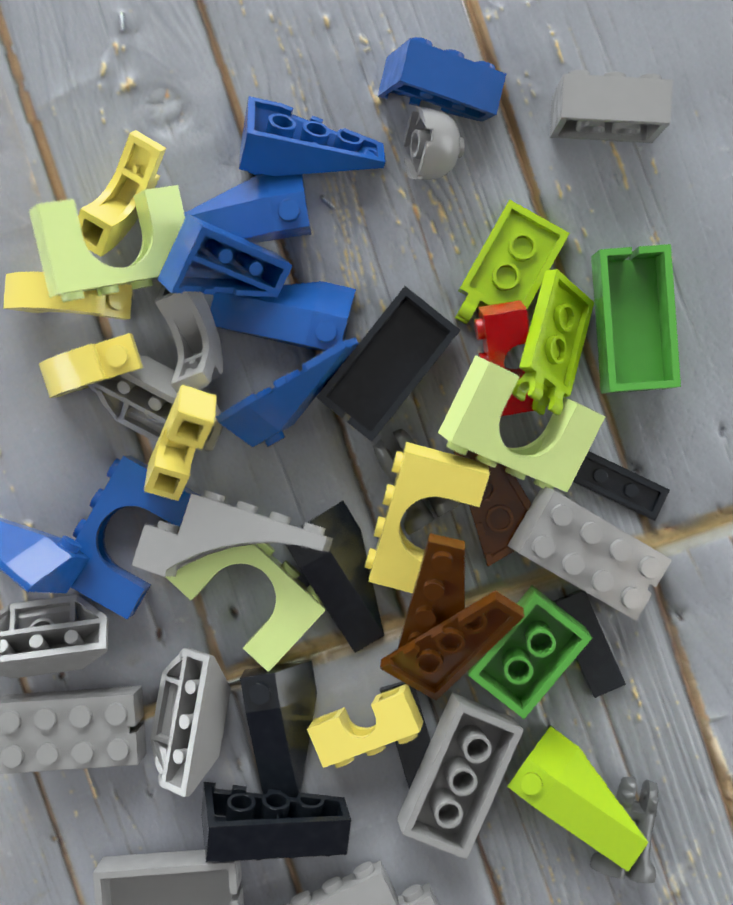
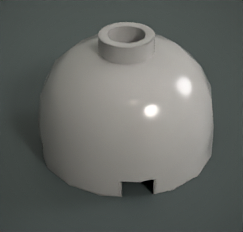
(433, 144)

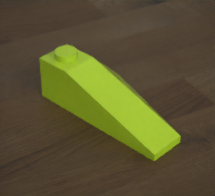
(571, 793)

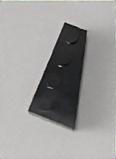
(272, 825)

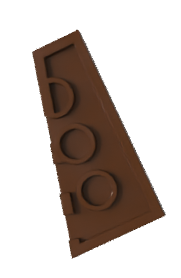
(499, 512)
(438, 587)
(454, 646)

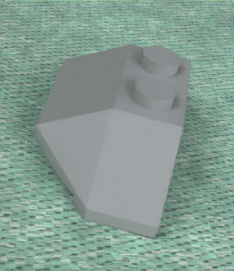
(145, 400)
(50, 636)
(189, 720)

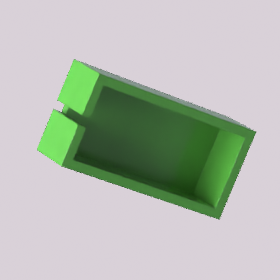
(636, 319)

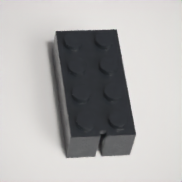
(388, 363)

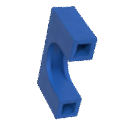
(102, 577)

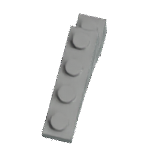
(214, 527)
(365, 886)

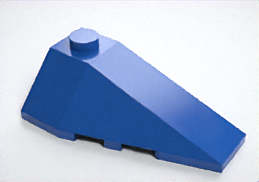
(286, 144)
(260, 209)
(302, 314)

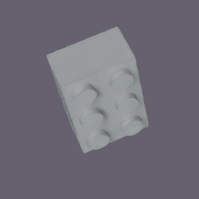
(611, 107)

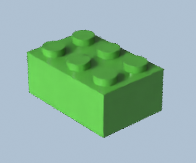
(531, 654)

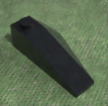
(341, 577)
(278, 713)

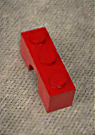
(501, 329)

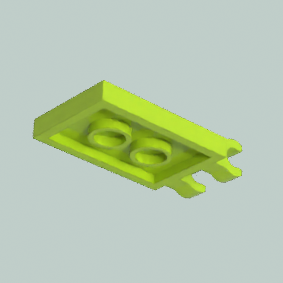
(511, 261)
(554, 343)

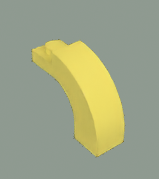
(114, 211)
(30, 294)
(89, 365)

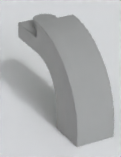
(195, 338)

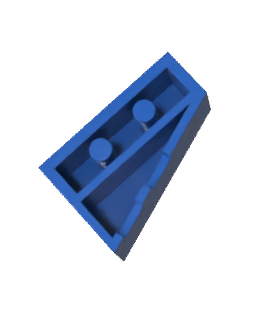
(443, 79)
(221, 262)

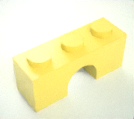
(183, 432)
(340, 740)

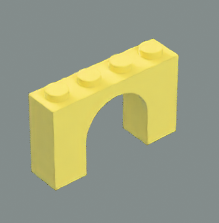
(420, 475)

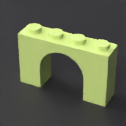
(73, 269)
(475, 421)
(295, 604)

